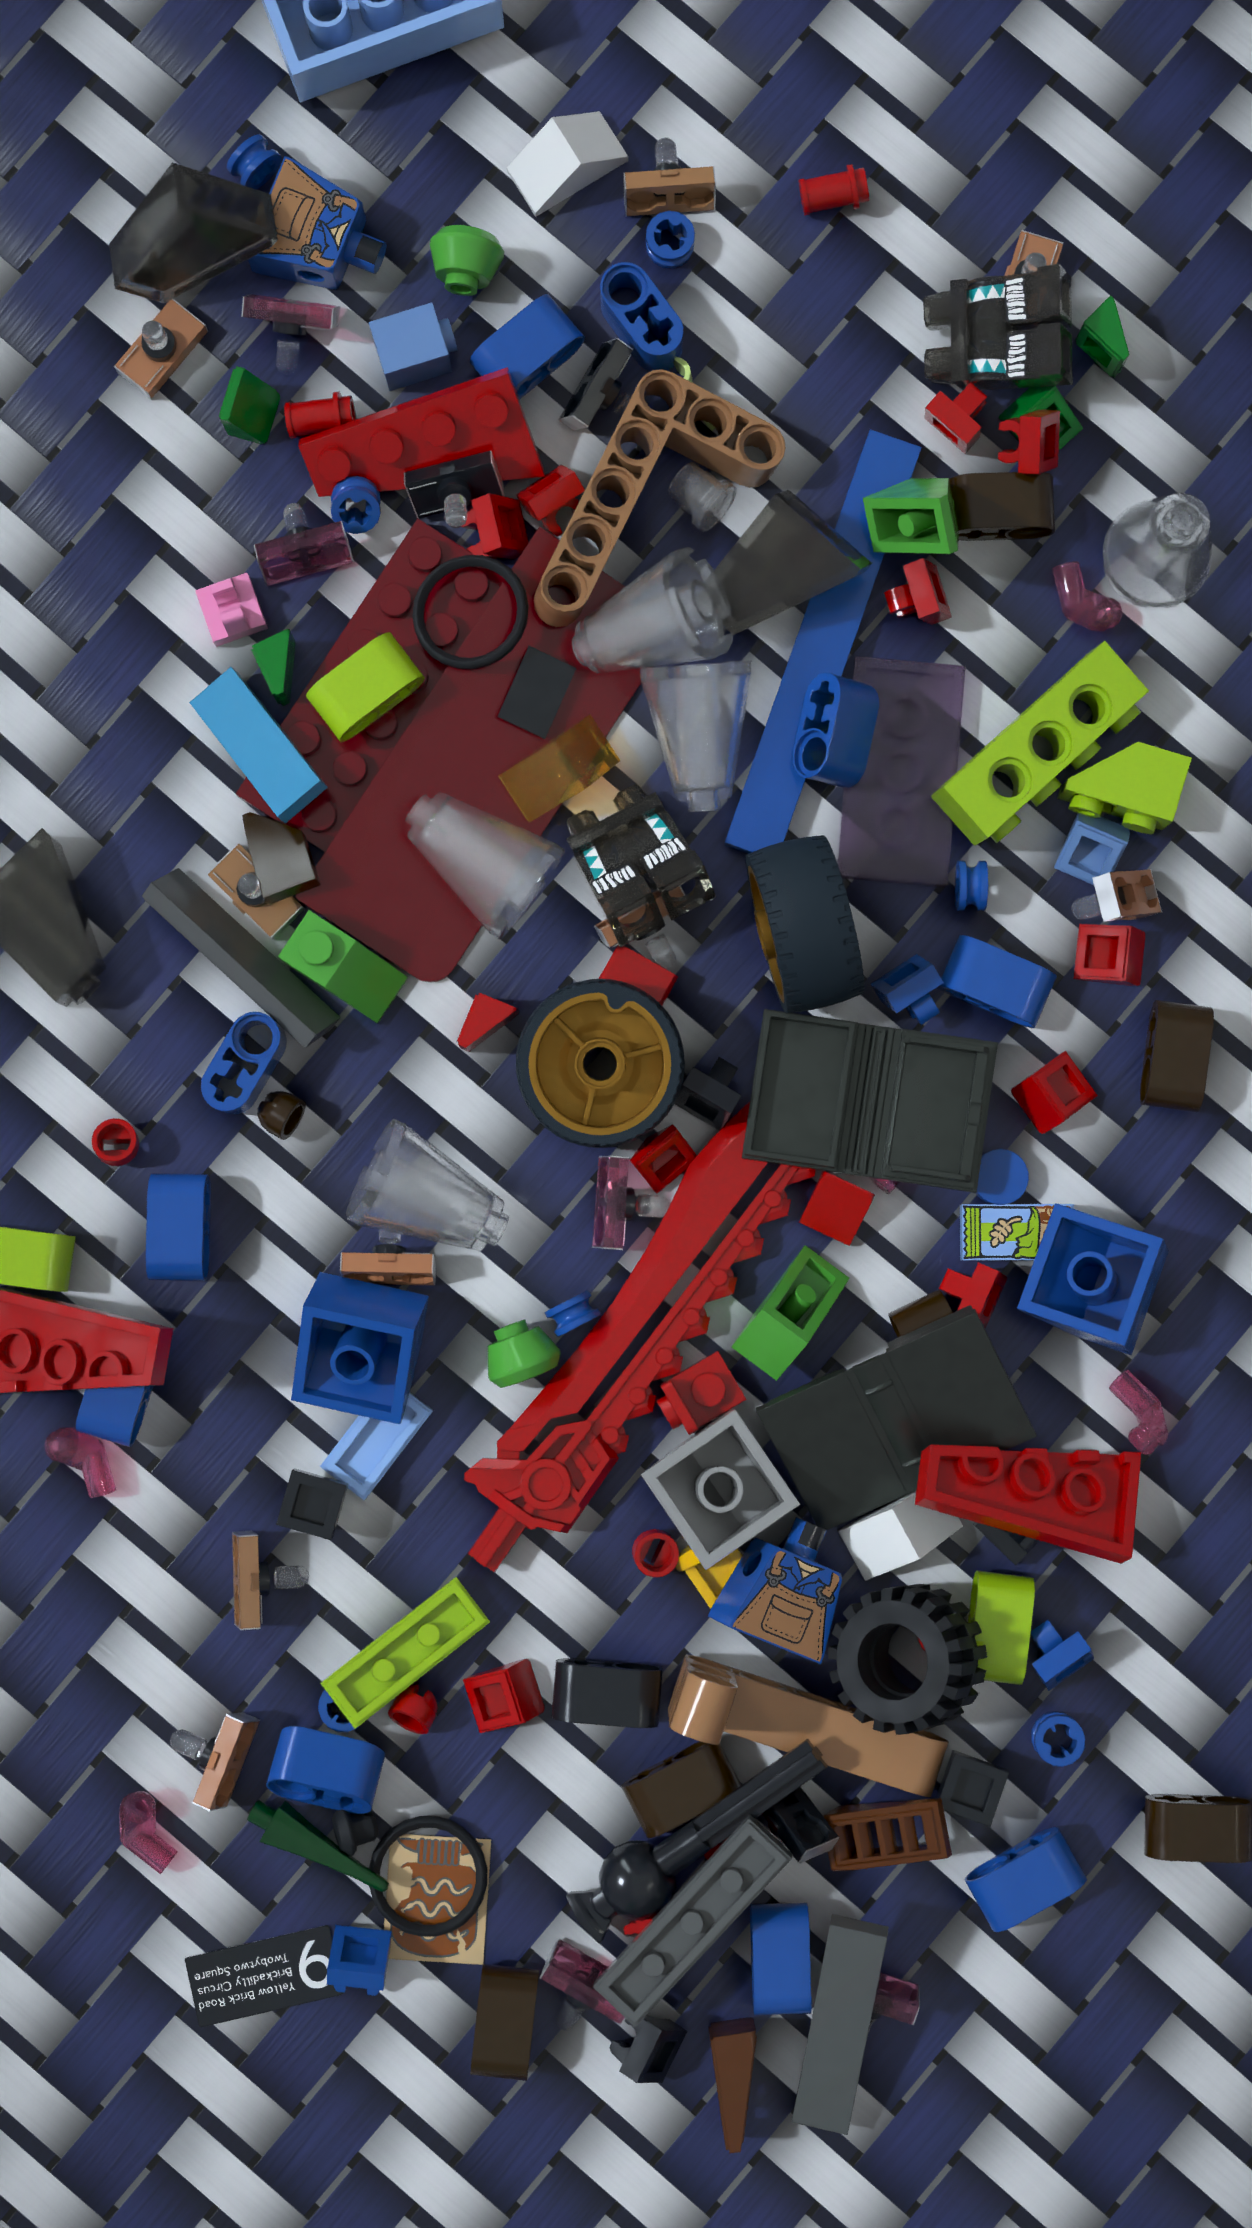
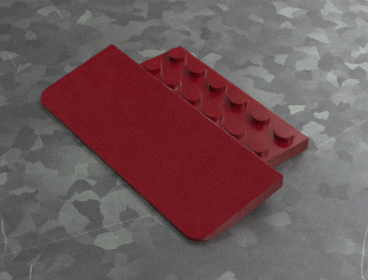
(431, 743)

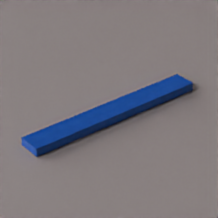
(819, 648)

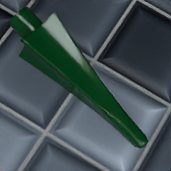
(293, 1833)

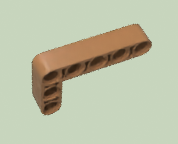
(628, 476)
(724, 1699)

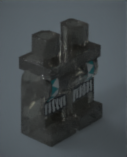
(1003, 331)
(633, 844)

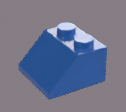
(1093, 1278)
(358, 1347)

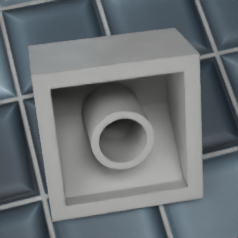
(719, 1488)

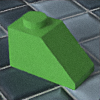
(913, 517)
(342, 966)
(790, 1313)

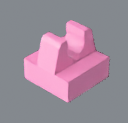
(231, 609)

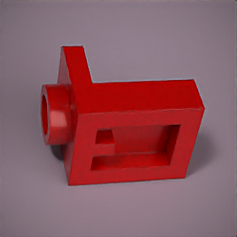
(700, 1393)

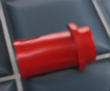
(834, 190)
(318, 415)

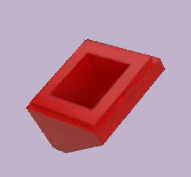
(1109, 954)
(640, 972)
(483, 1020)
(1053, 1093)
(836, 1208)
(504, 1696)

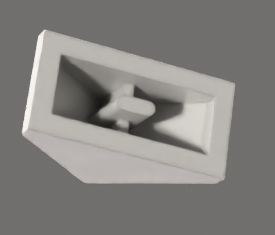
(565, 159)
(896, 1535)

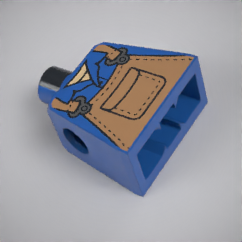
(316, 231)
(783, 1593)

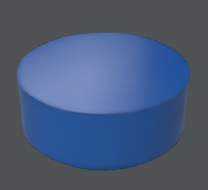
(1002, 1177)

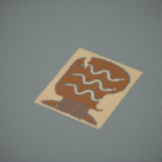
(430, 1885)

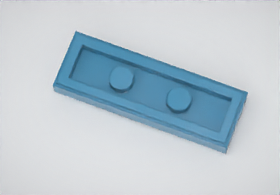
(258, 745)

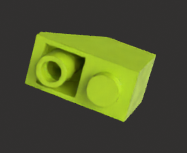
(1133, 784)

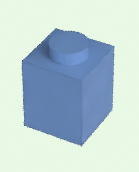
(413, 345)

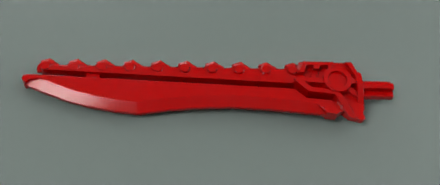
(577, 1456)

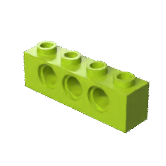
(1099, 681)

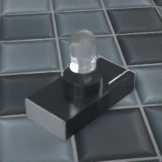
(599, 386)
(452, 486)
(800, 1826)

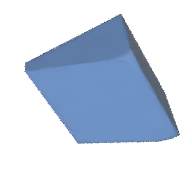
(1092, 847)

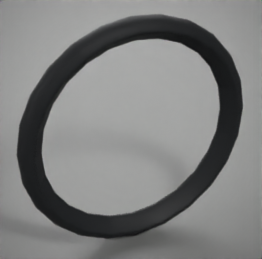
(448, 567)
(479, 1862)

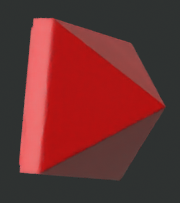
(663, 1157)

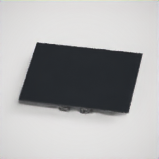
(536, 692)

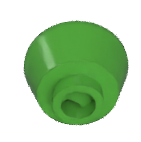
(465, 258)
(520, 1354)

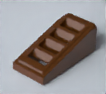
(855, 1842)
(733, 2060)

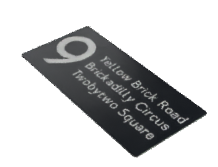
(261, 1976)

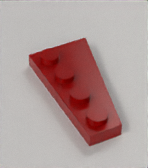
(426, 432)
(76, 1347)
(1054, 1497)

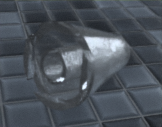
(1159, 550)
(657, 619)
(699, 726)
(482, 858)
(424, 1194)

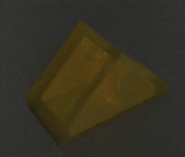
(559, 769)

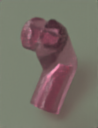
(1081, 604)
(1147, 1410)
(85, 1454)
(138, 1831)

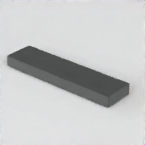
(240, 957)
(692, 1920)
(840, 2024)

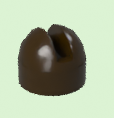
(281, 1113)

